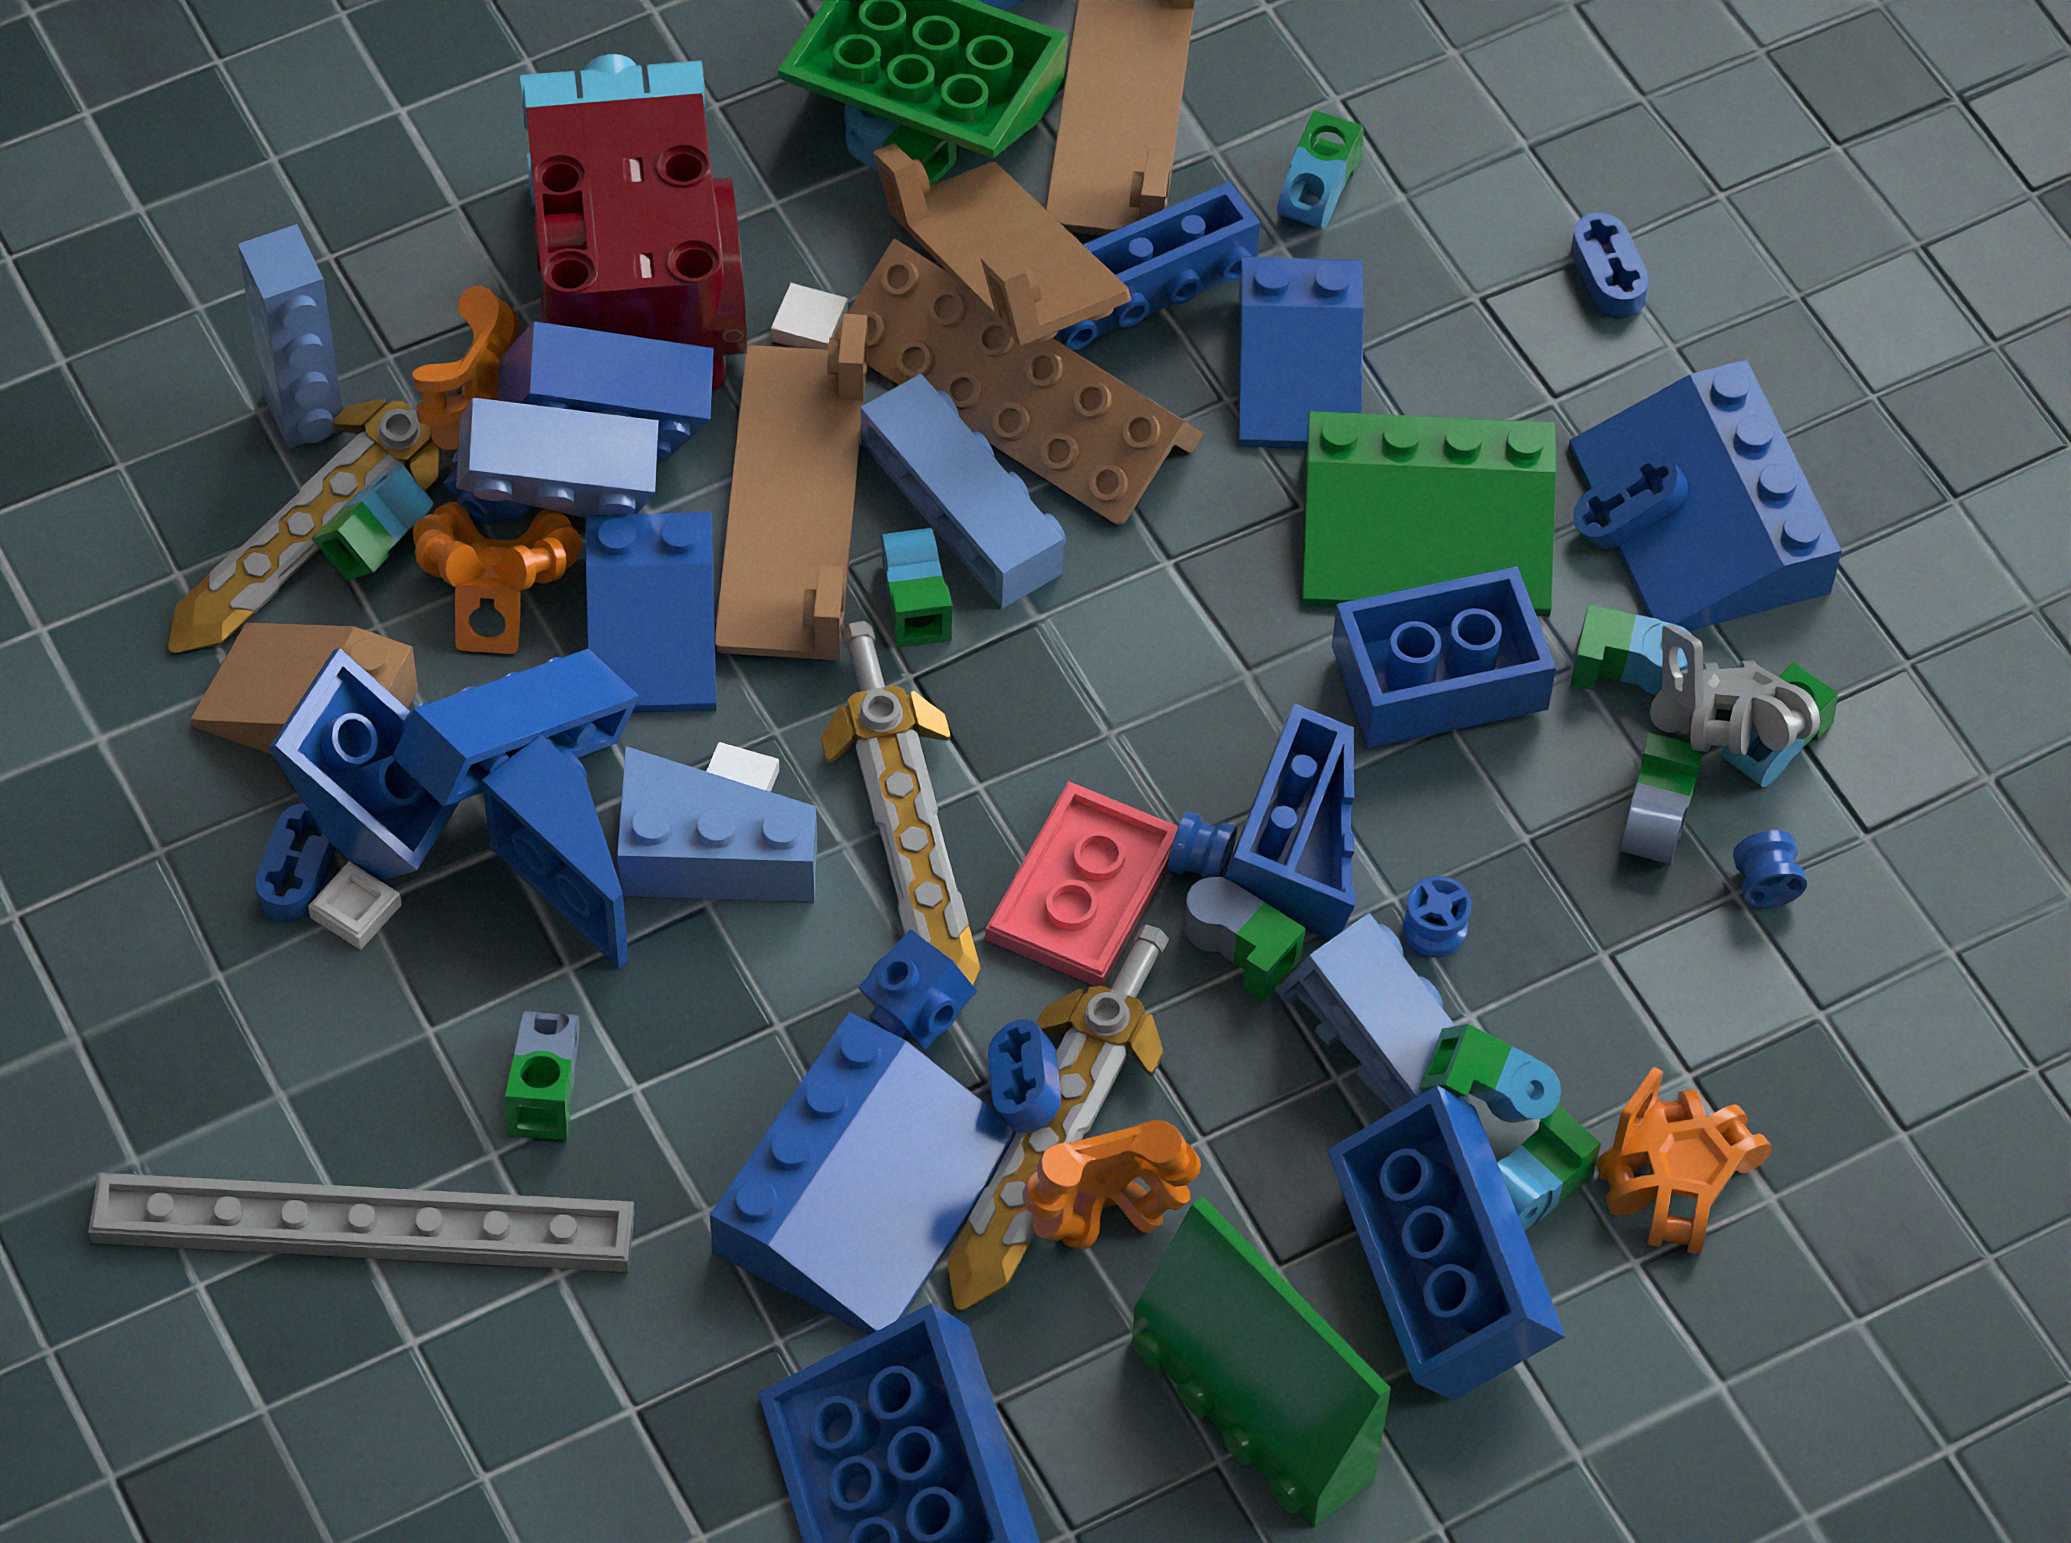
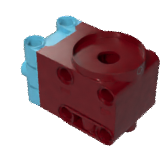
(629, 208)

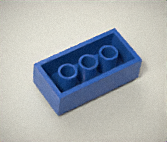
(1445, 1243)

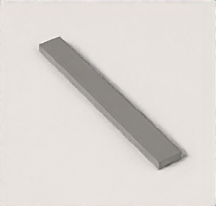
(362, 1222)

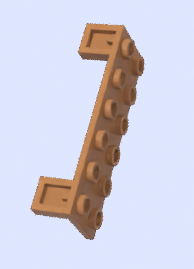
(1120, 113)
(1000, 247)
(1027, 399)
(793, 498)

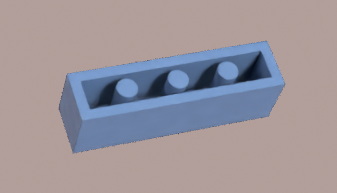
(291, 335)
(963, 490)

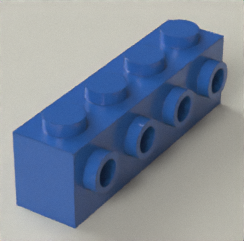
(1171, 257)
(468, 735)

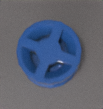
(1201, 847)
(1769, 869)
(1442, 900)

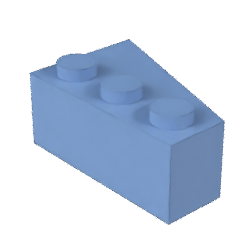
(557, 458)
(711, 836)
(1373, 1007)

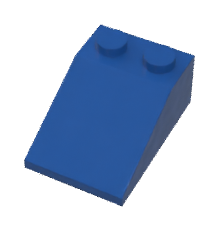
(1297, 346)
(654, 606)
(343, 768)
(552, 838)

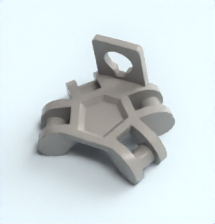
(1752, 693)

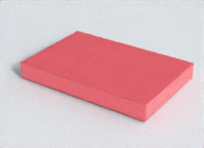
(1083, 885)

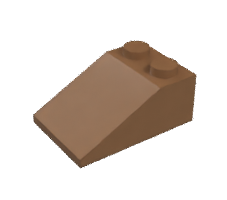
(276, 665)

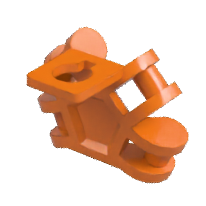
(494, 332)
(492, 568)
(1686, 1157)
(1099, 1172)

